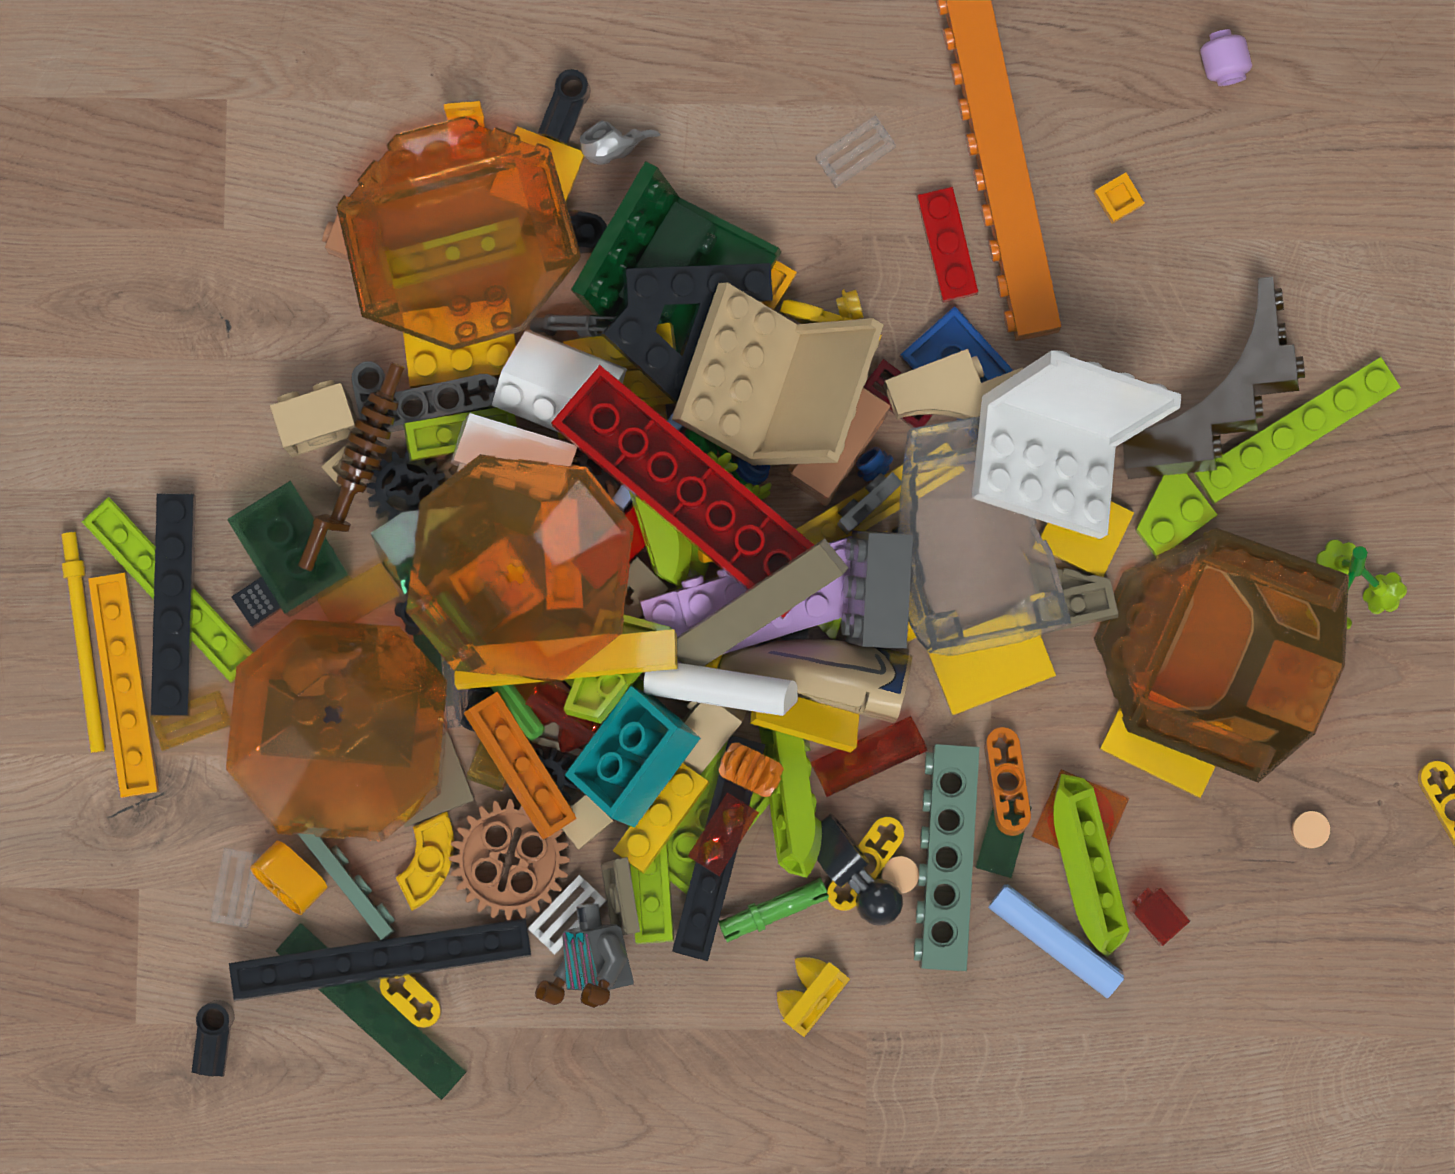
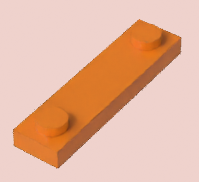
(520, 765)

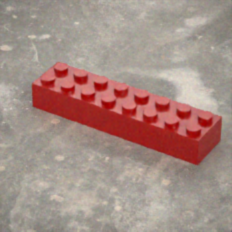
(678, 480)

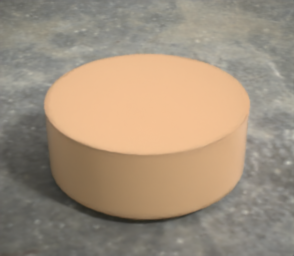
(1310, 829)
(901, 872)

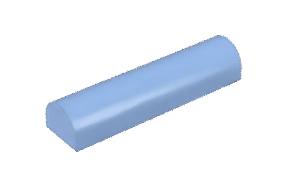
(1056, 941)

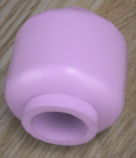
(1226, 58)

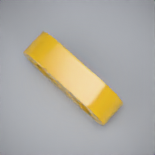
(404, 1004)

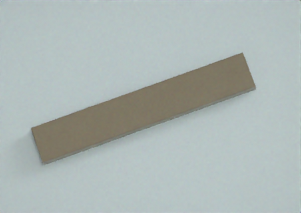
(760, 604)

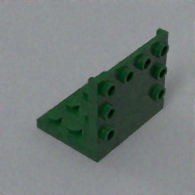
(632, 231)

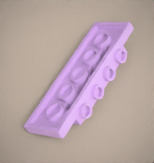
(701, 598)

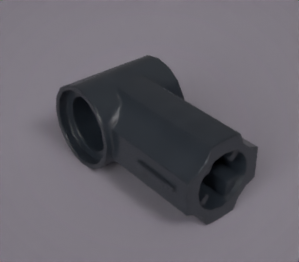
(564, 110)
(212, 1042)

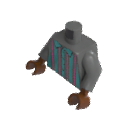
(592, 961)

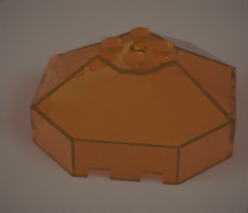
(532, 516)
(348, 775)

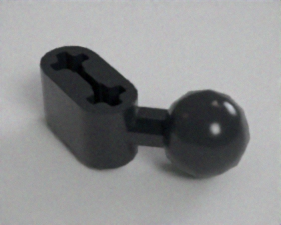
(844, 862)

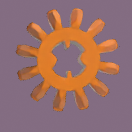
(750, 769)

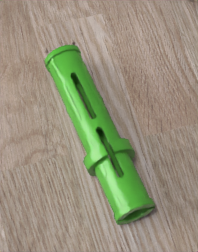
(767, 912)

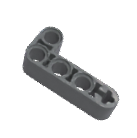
(428, 395)

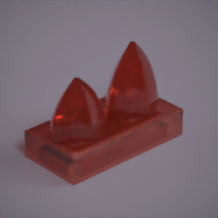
(548, 704)
(723, 834)

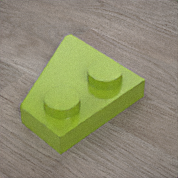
(1173, 514)

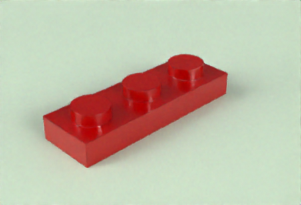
(947, 244)

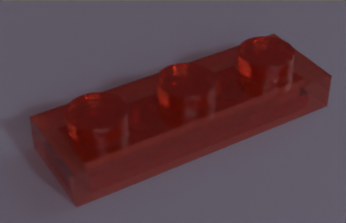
(872, 756)

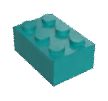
(632, 756)

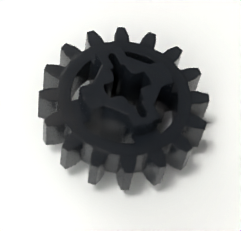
(392, 493)

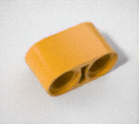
(288, 877)

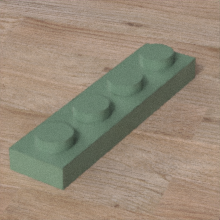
(353, 887)

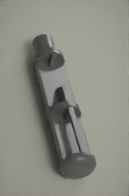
(583, 324)

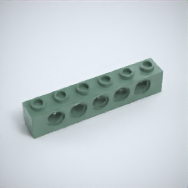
(964, 763)

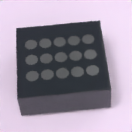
(256, 602)

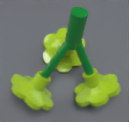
(1383, 591)

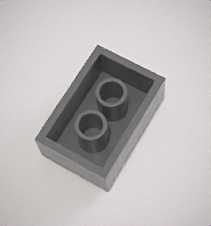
(877, 589)

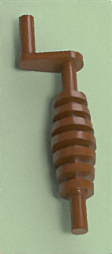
(357, 468)

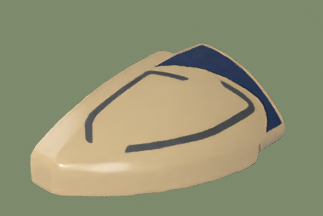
(831, 673)

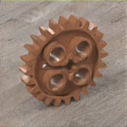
(476, 850)

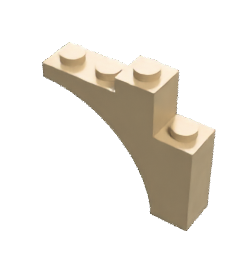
(942, 388)

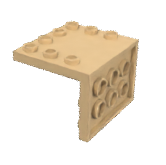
(775, 385)

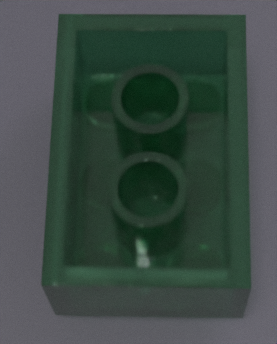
(275, 538)

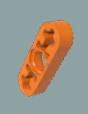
(1001, 809)

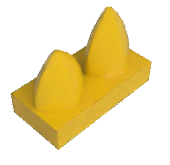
(823, 986)

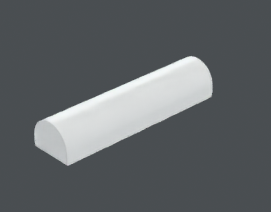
(723, 688)

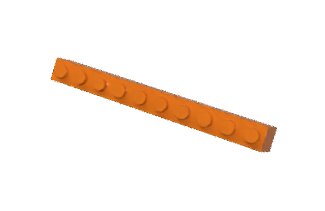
(1002, 168)

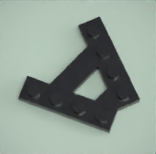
(652, 288)

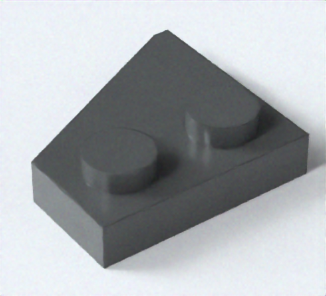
(878, 491)

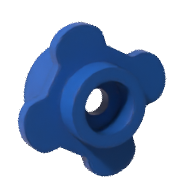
(873, 463)

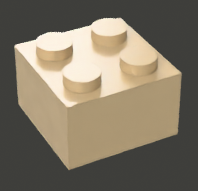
(314, 418)

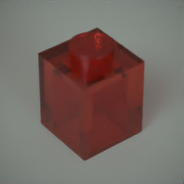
(1158, 915)

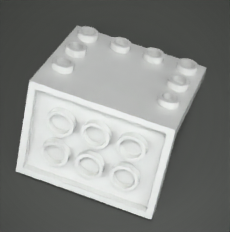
(1054, 437)

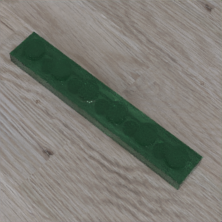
(385, 1023)

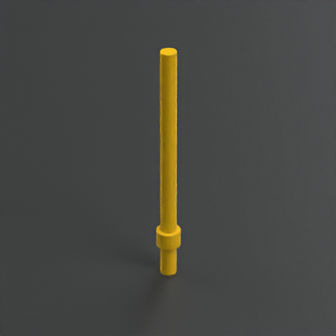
(73, 571)

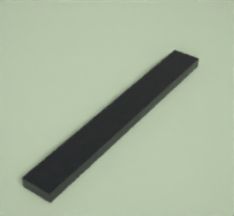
(379, 959)

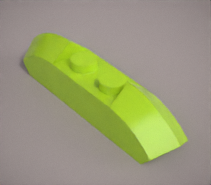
(666, 547)
(792, 804)
(1089, 864)

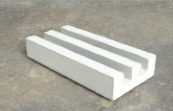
(545, 937)

